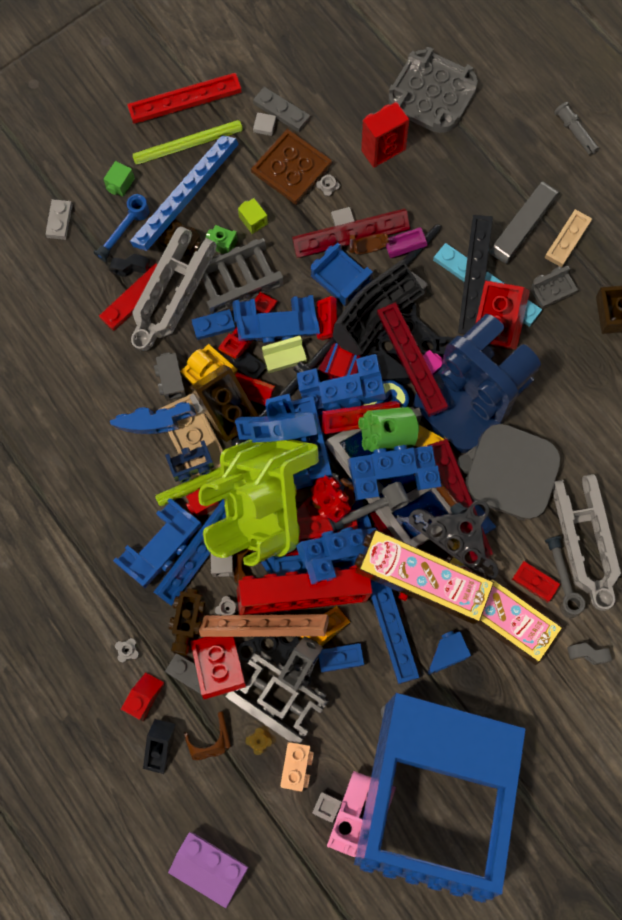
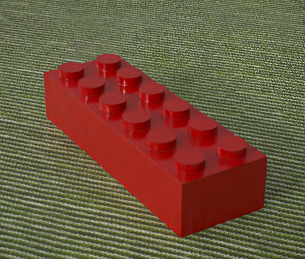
(295, 591)

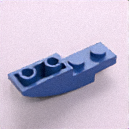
(146, 422)
(278, 427)

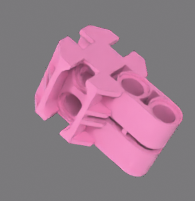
(350, 812)

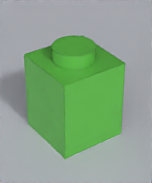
(118, 179)

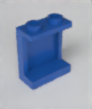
(340, 274)

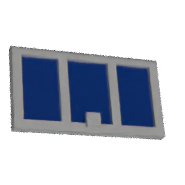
(349, 445)

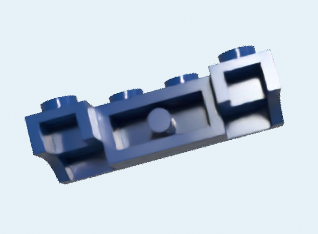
(276, 325)
(347, 390)
(393, 464)
(164, 546)
(331, 549)

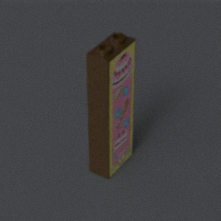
(423, 576)
(516, 622)

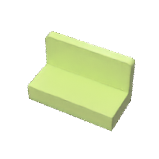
(283, 354)

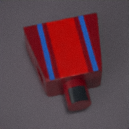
(338, 363)

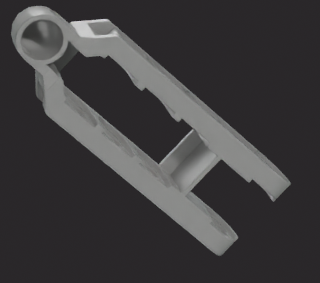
(170, 262)
(600, 590)

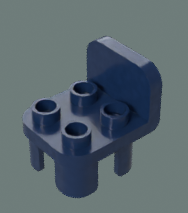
(475, 387)

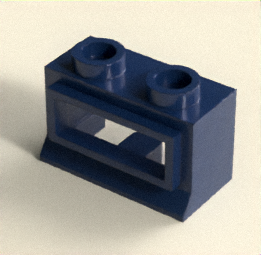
(187, 456)

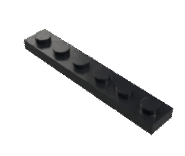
(475, 271)

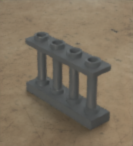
(253, 287)

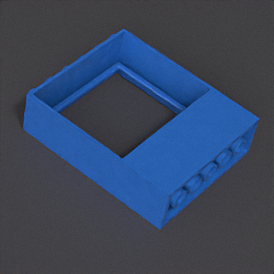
(454, 746)

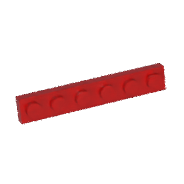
(184, 98)

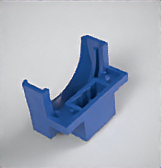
(284, 404)

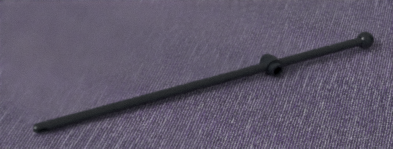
(301, 367)

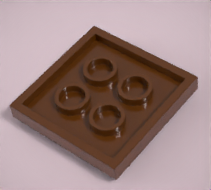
(291, 166)

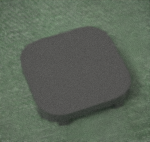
(433, 90)
(513, 471)

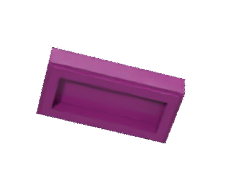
(406, 242)

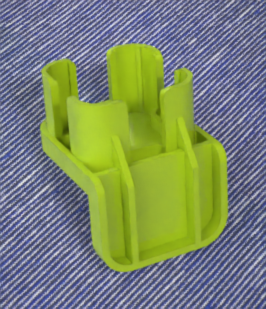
(257, 499)

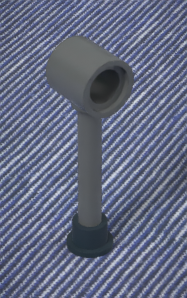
(394, 497)
(555, 546)

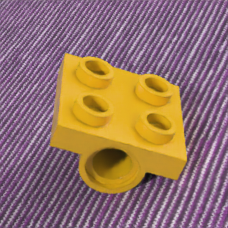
(203, 363)

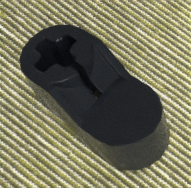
(132, 264)

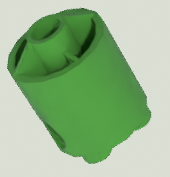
(388, 428)

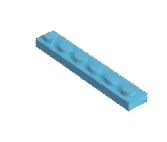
(456, 264)

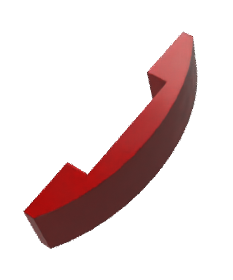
(231, 344)

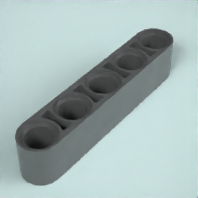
(524, 222)

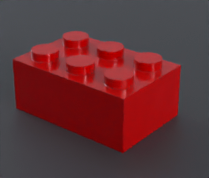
(384, 134)

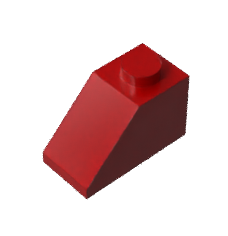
(142, 696)

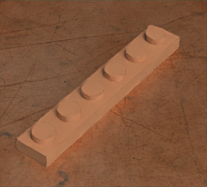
(263, 625)

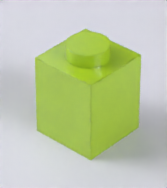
(252, 215)

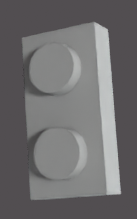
(58, 219)

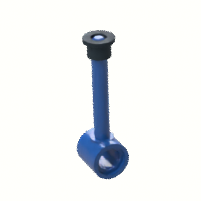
(137, 214)

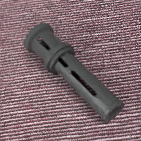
(571, 122)

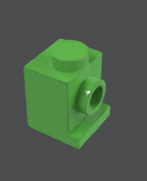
(226, 242)

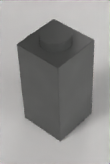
(170, 375)

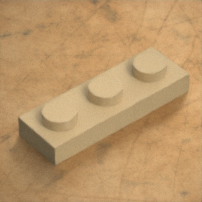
(568, 238)

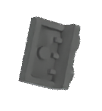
(553, 287)

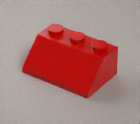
(508, 306)

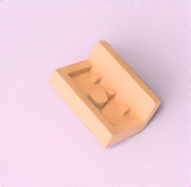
(295, 767)

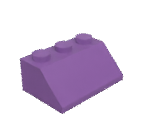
(208, 869)

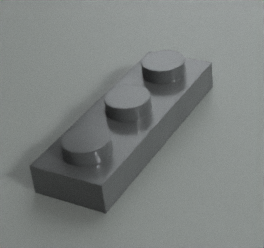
(282, 109)

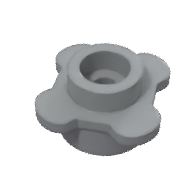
(328, 179)
(226, 602)
(131, 654)

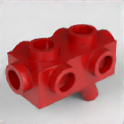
(330, 498)

